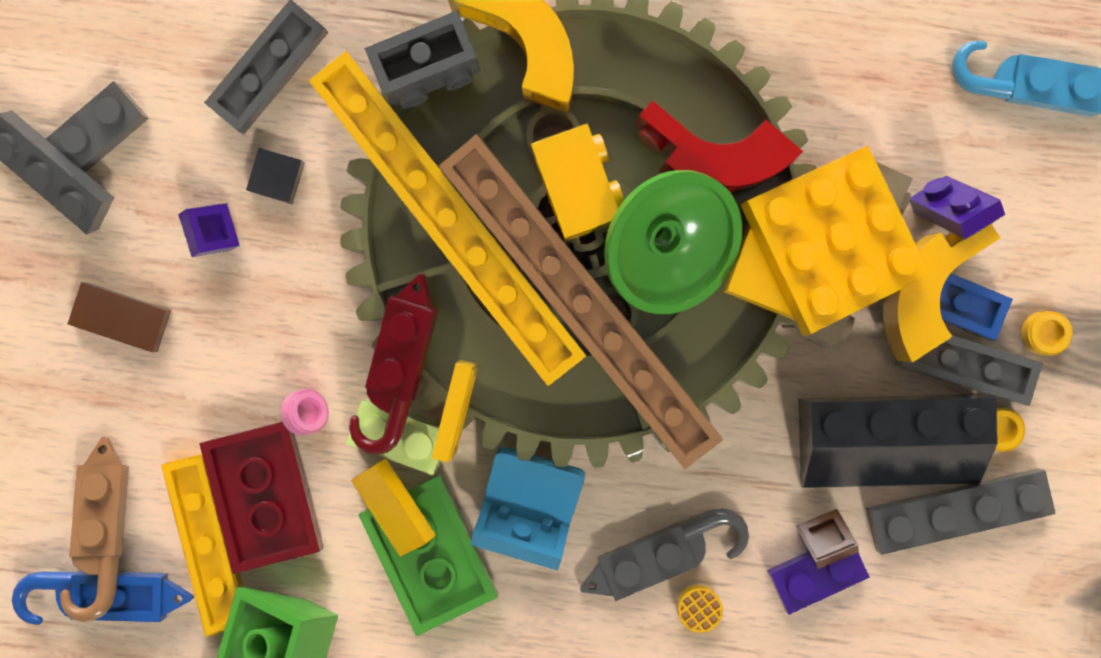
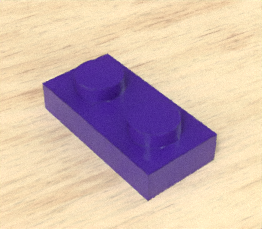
(956, 206)
(802, 585)

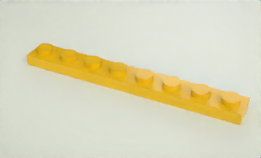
(447, 218)

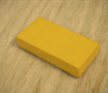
(455, 411)
(393, 507)

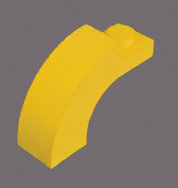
(540, 37)
(913, 313)

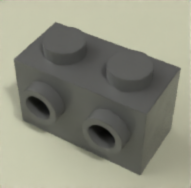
(424, 61)

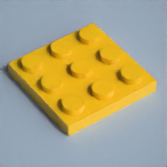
(835, 240)

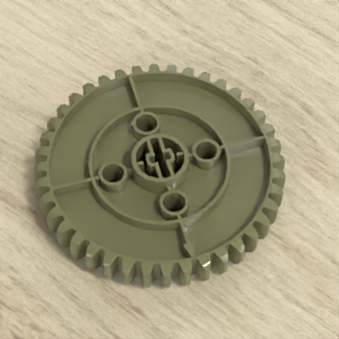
(619, 68)

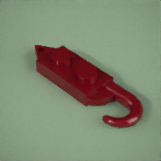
(398, 363)

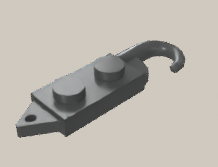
(661, 555)

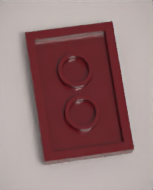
(261, 497)

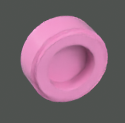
(304, 412)

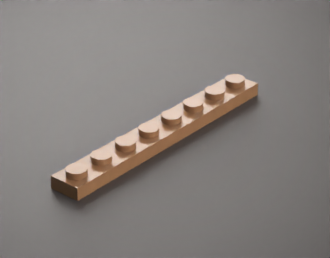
(580, 301)

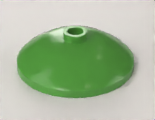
(689, 256)

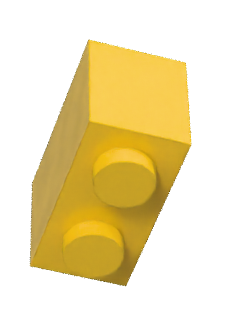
(577, 181)

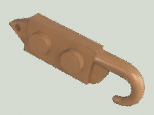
(98, 527)

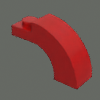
(733, 164)

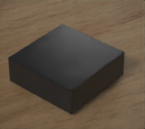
(275, 176)

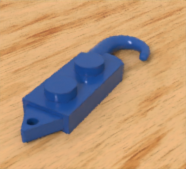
(137, 598)

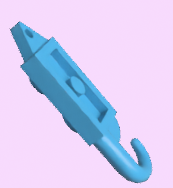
(1034, 82)

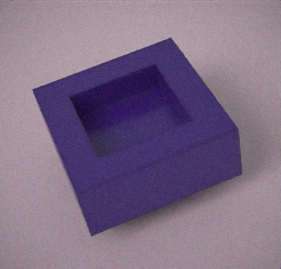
(208, 230)

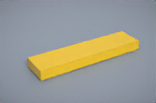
(201, 541)

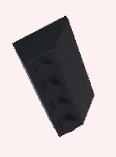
(896, 440)

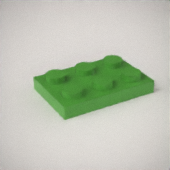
(442, 575)

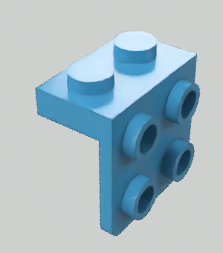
(528, 508)

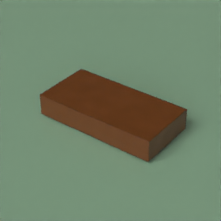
(119, 317)

